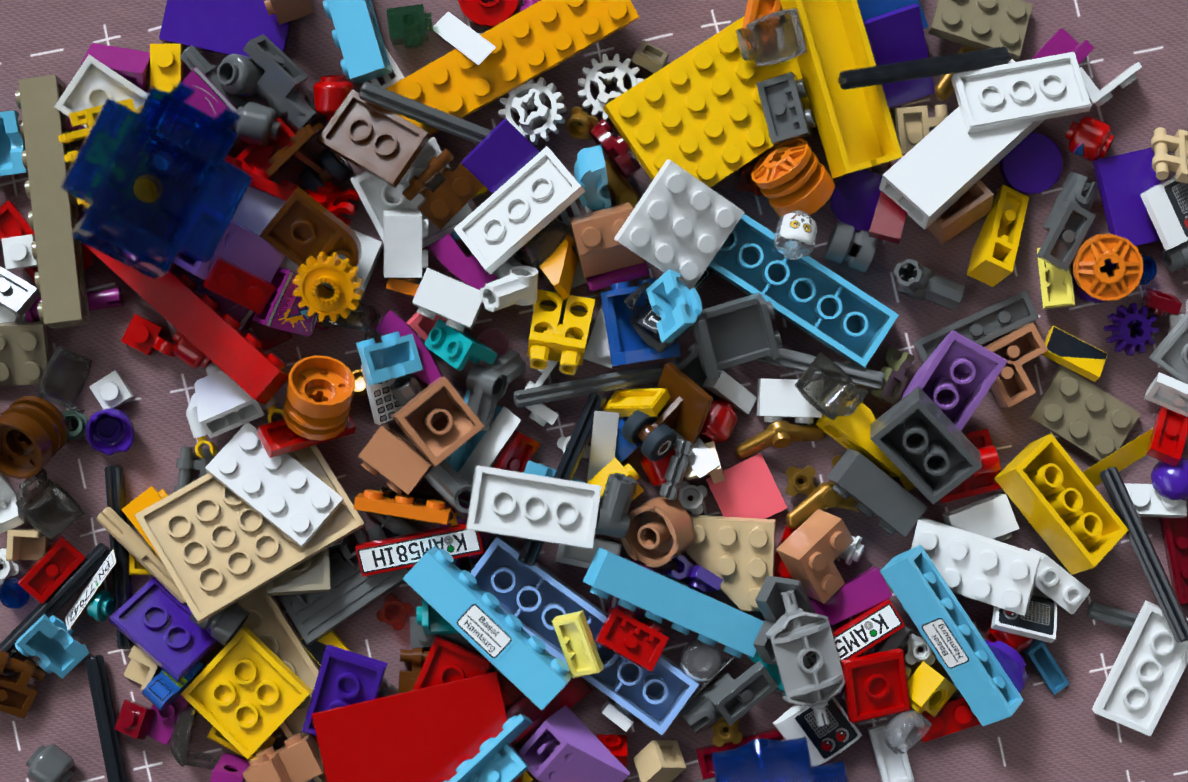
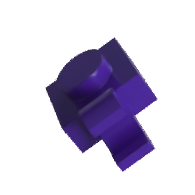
(695, 576)

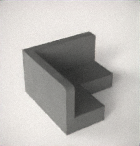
(772, 607)

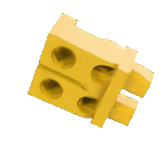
(558, 341)

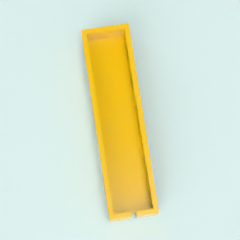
(851, 122)

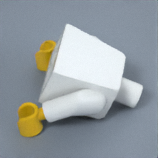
(221, 406)

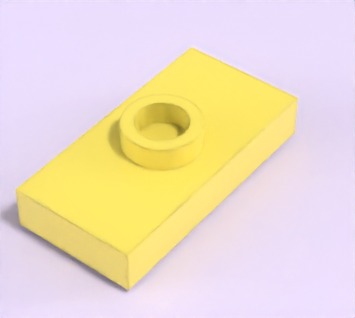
(1055, 286)
(577, 644)

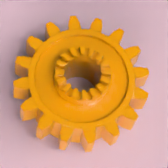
(339, 275)

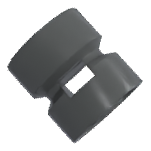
(840, 245)
(224, 623)

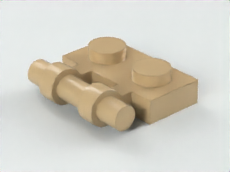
(914, 124)
(1163, 162)

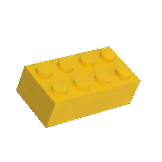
(1061, 504)

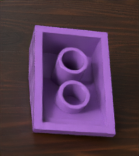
(957, 376)

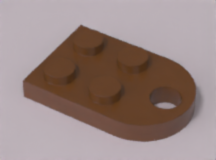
(307, 229)

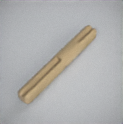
(138, 549)

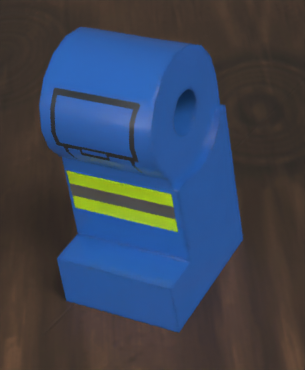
(164, 689)

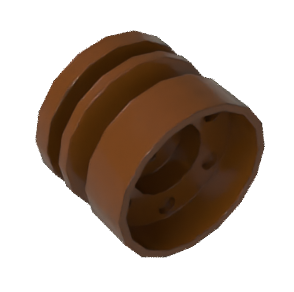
(30, 436)

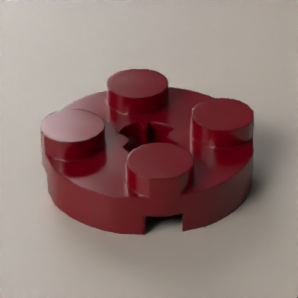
(615, 149)

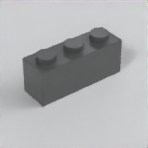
(875, 493)

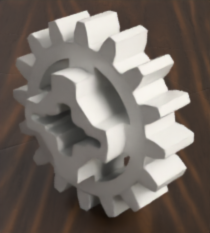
(598, 80)
(535, 97)

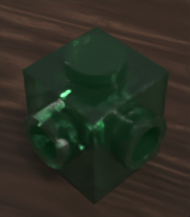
(409, 25)

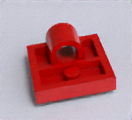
(983, 479)

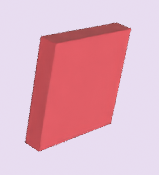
(747, 490)

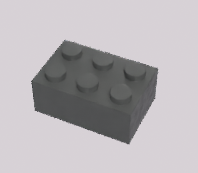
(925, 445)

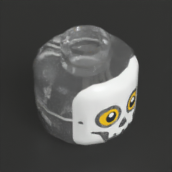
(795, 235)
(700, 661)

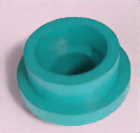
(100, 605)

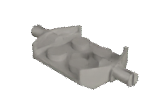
(794, 637)

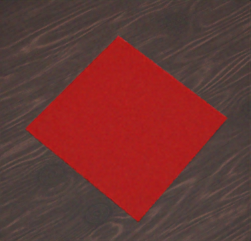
(411, 733)

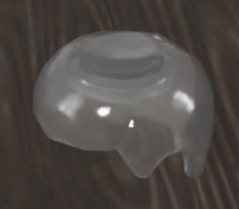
(905, 730)

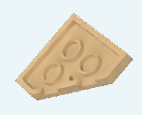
(737, 552)

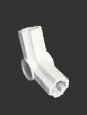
(515, 285)

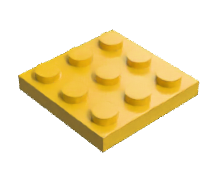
(246, 692)

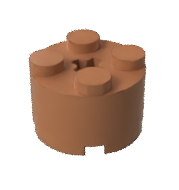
(658, 532)

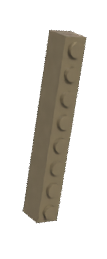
(53, 209)

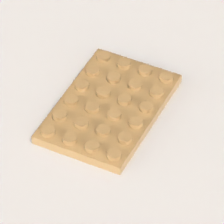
(225, 548)

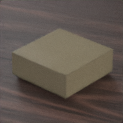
(650, 57)

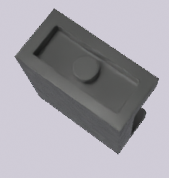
(735, 334)

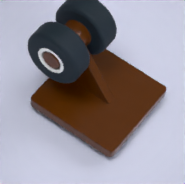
(318, 171)
(682, 412)

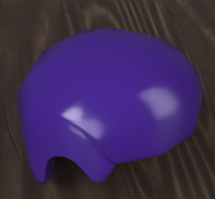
(110, 431)
(1170, 480)

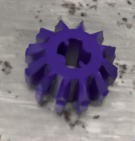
(1121, 332)

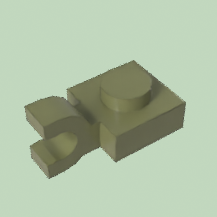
(894, 377)

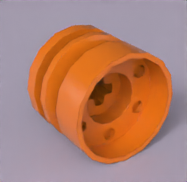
(793, 178)
(1091, 257)
(318, 397)

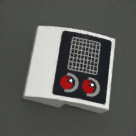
(1168, 211)
(1038, 622)
(822, 741)

